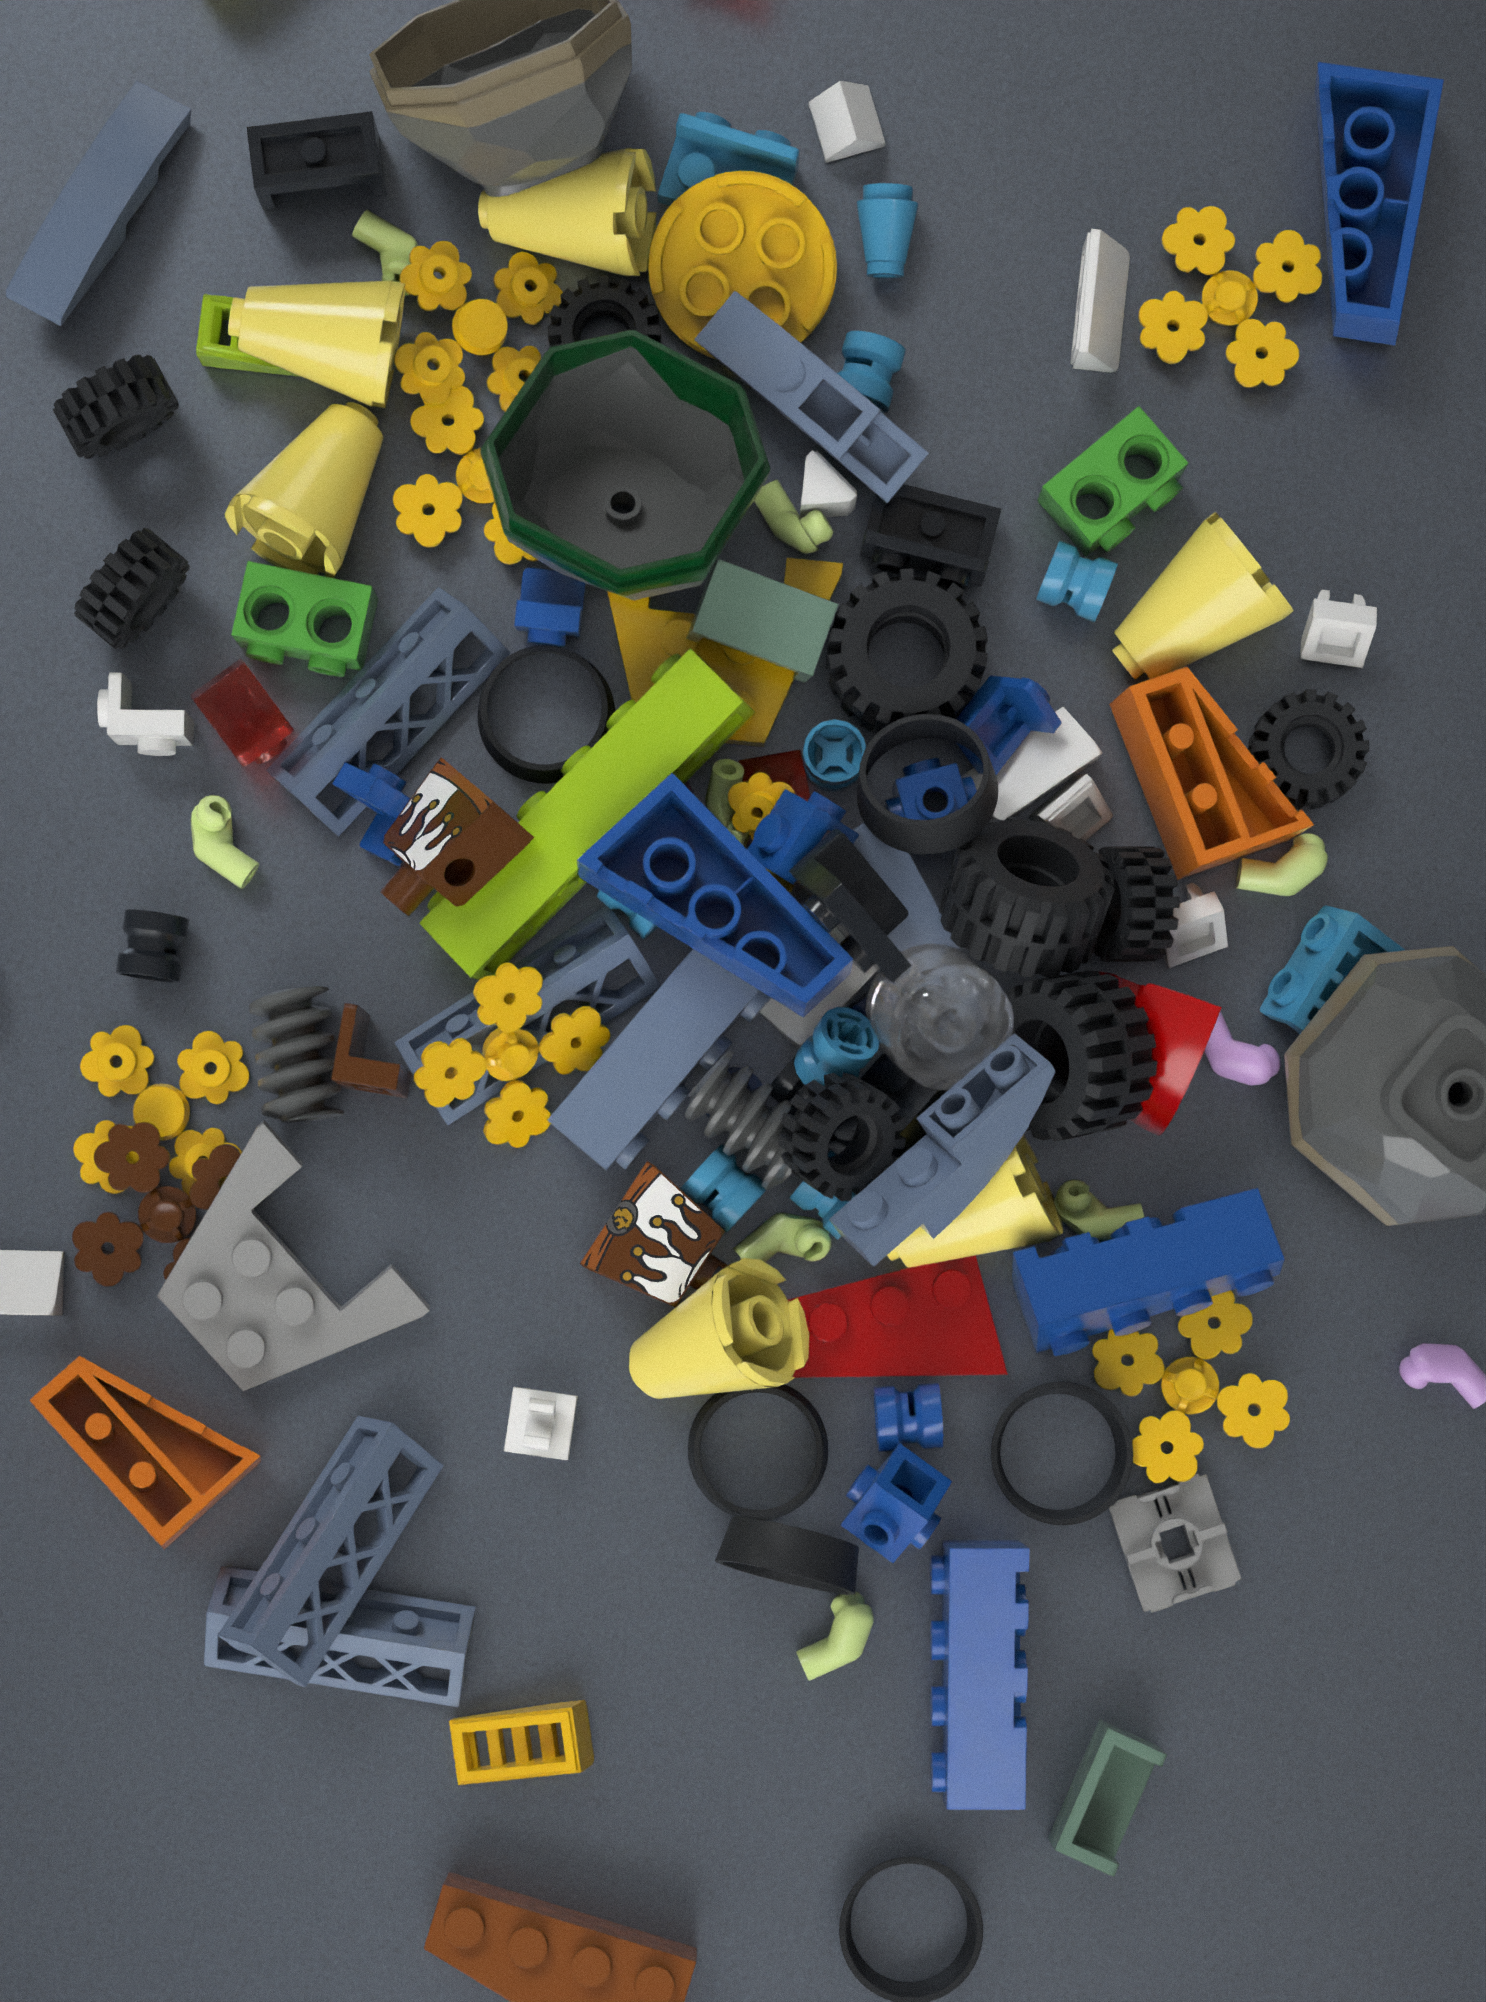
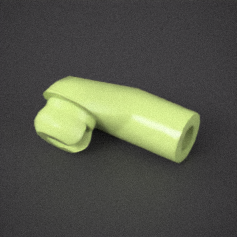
(387, 239)
(787, 524)
(723, 776)
(214, 841)
(1290, 873)
(1085, 1213)
(788, 1235)
(846, 1638)

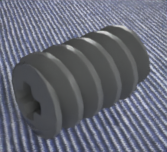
(294, 1055)
(743, 1116)

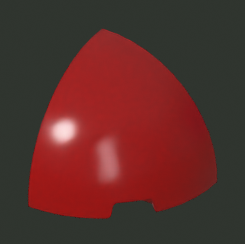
(1181, 1035)

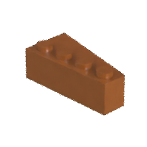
(552, 1952)

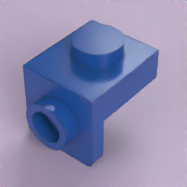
(549, 606)
(1004, 715)
(381, 793)
(795, 830)

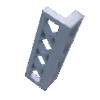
(379, 692)
(571, 969)
(312, 1542)
(388, 1626)

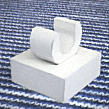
(1338, 631)
(1199, 927)
(540, 1423)

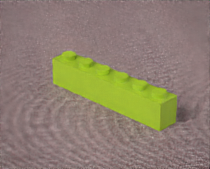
(662, 733)

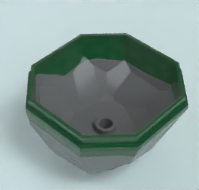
(631, 428)

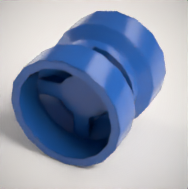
(908, 1417)

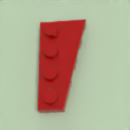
(904, 1325)

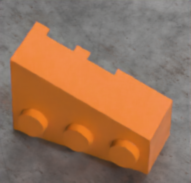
(1199, 776)
(143, 1451)

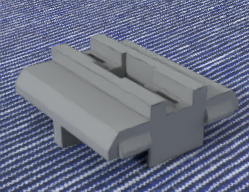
(1210, 1553)

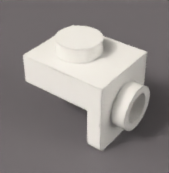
(152, 730)

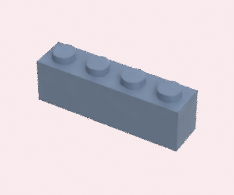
(654, 1058)

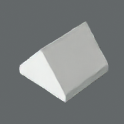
(846, 121)
(825, 489)
(1075, 808)

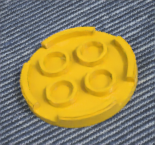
(747, 238)

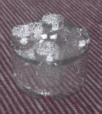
(939, 1015)

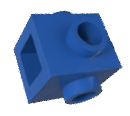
(925, 778)
(896, 1503)

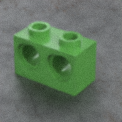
(1103, 473)
(310, 603)

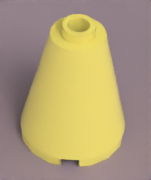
(582, 216)
(325, 333)
(311, 492)
(1199, 604)
(1005, 1215)
(724, 1337)

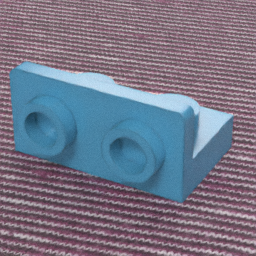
(710, 147)
(1325, 956)

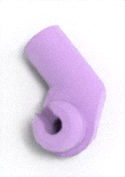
(1240, 1060)
(1445, 1365)

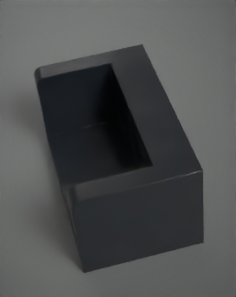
(315, 155)

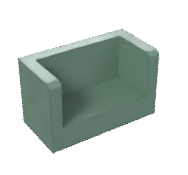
(763, 618)
(1104, 1796)

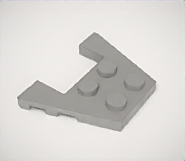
(255, 1298)

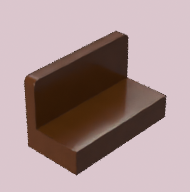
(363, 1074)

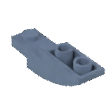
(811, 396)
(965, 1145)

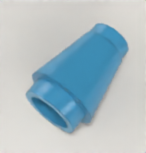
(886, 227)

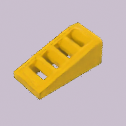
(575, 1734)

